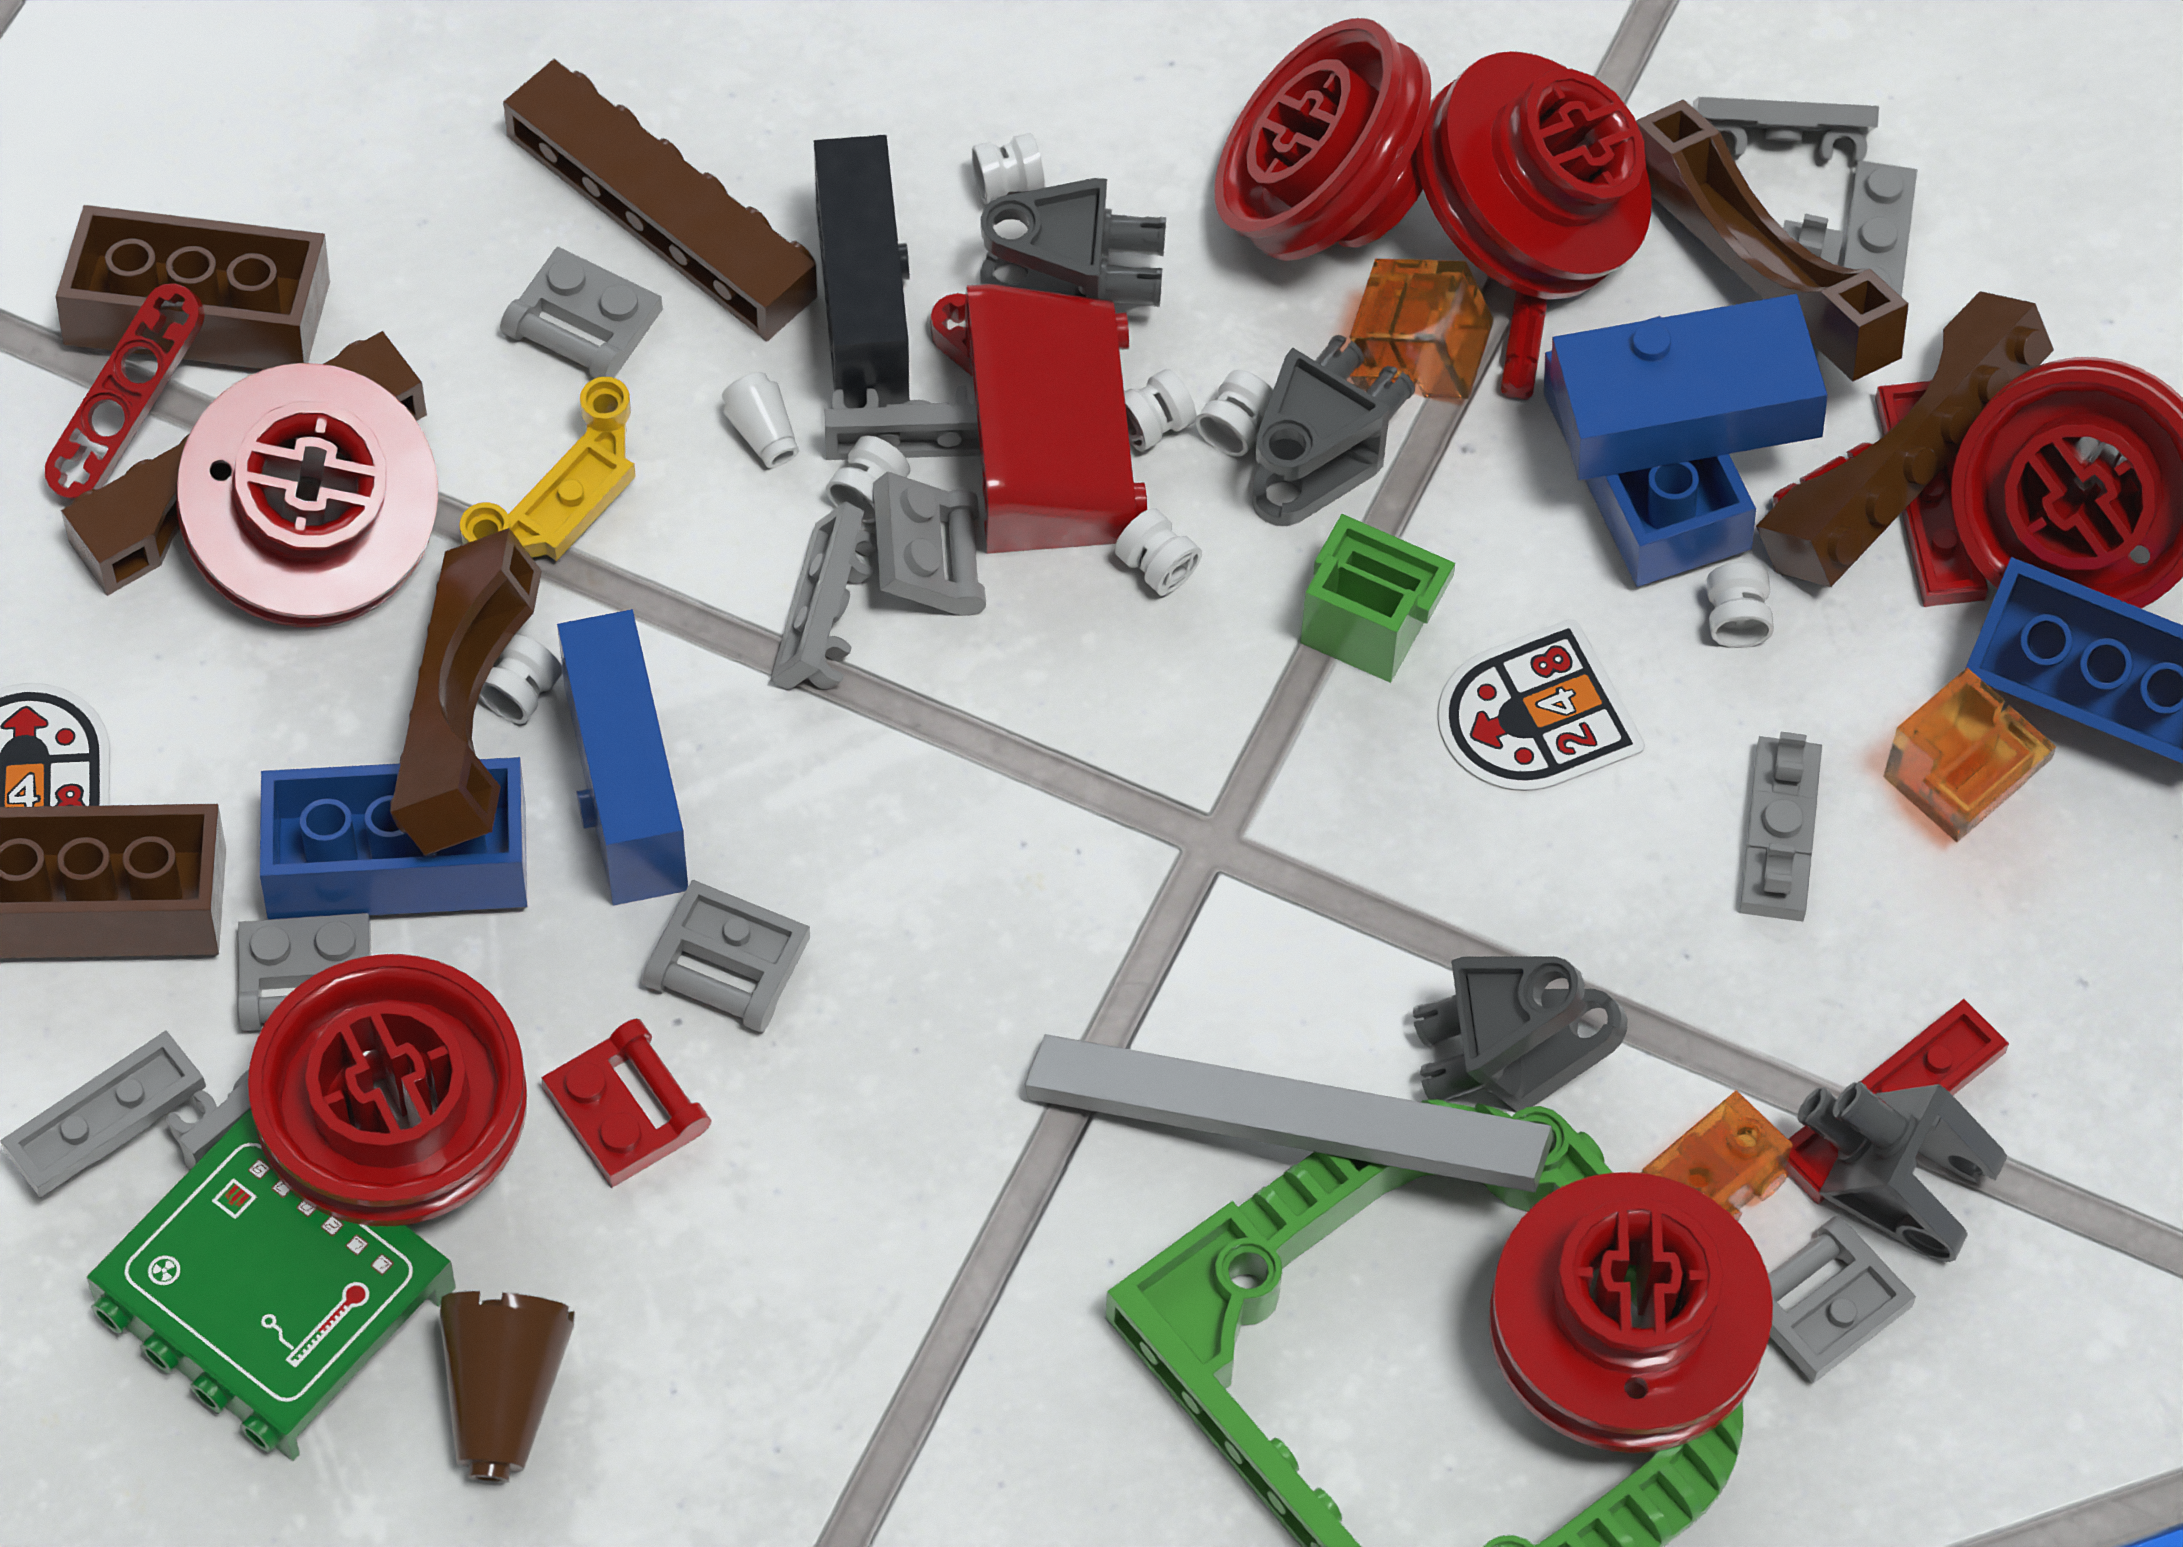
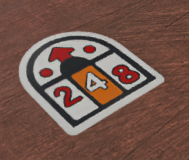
(1536, 711)
(51, 748)

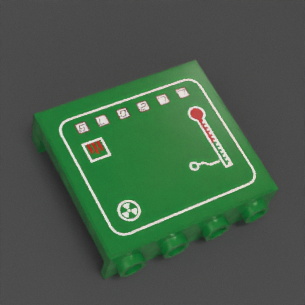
(261, 1290)

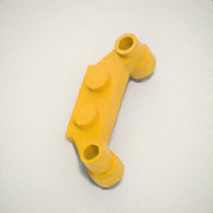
(575, 487)

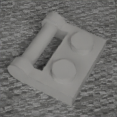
(588, 300)
(911, 544)
(732, 936)
(290, 952)
(1844, 1309)

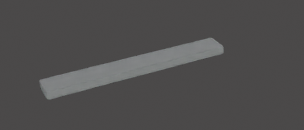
(1290, 1112)

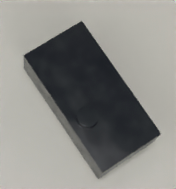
(862, 269)

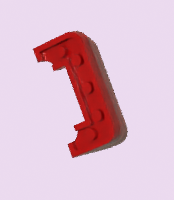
(1050, 418)

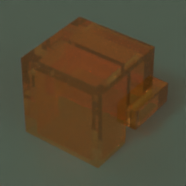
(1424, 323)
(1964, 755)

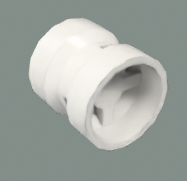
(1007, 168)
(1158, 408)
(1233, 418)
(867, 462)
(1158, 551)
(1740, 606)
(519, 679)

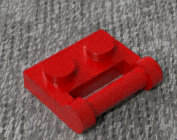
(607, 1114)

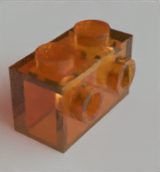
(1728, 1156)

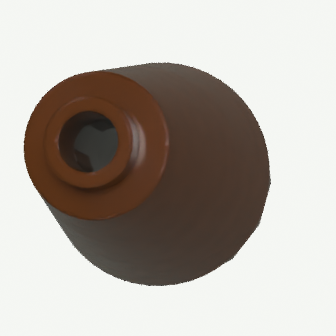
(500, 1375)

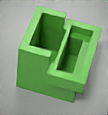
(1371, 597)

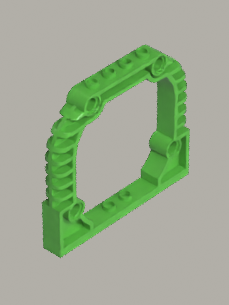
(1188, 1312)

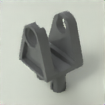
(1068, 241)
(1323, 430)
(1514, 1030)
(1877, 1160)

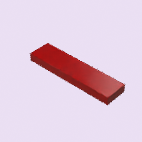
(1938, 554)
(1945, 1054)

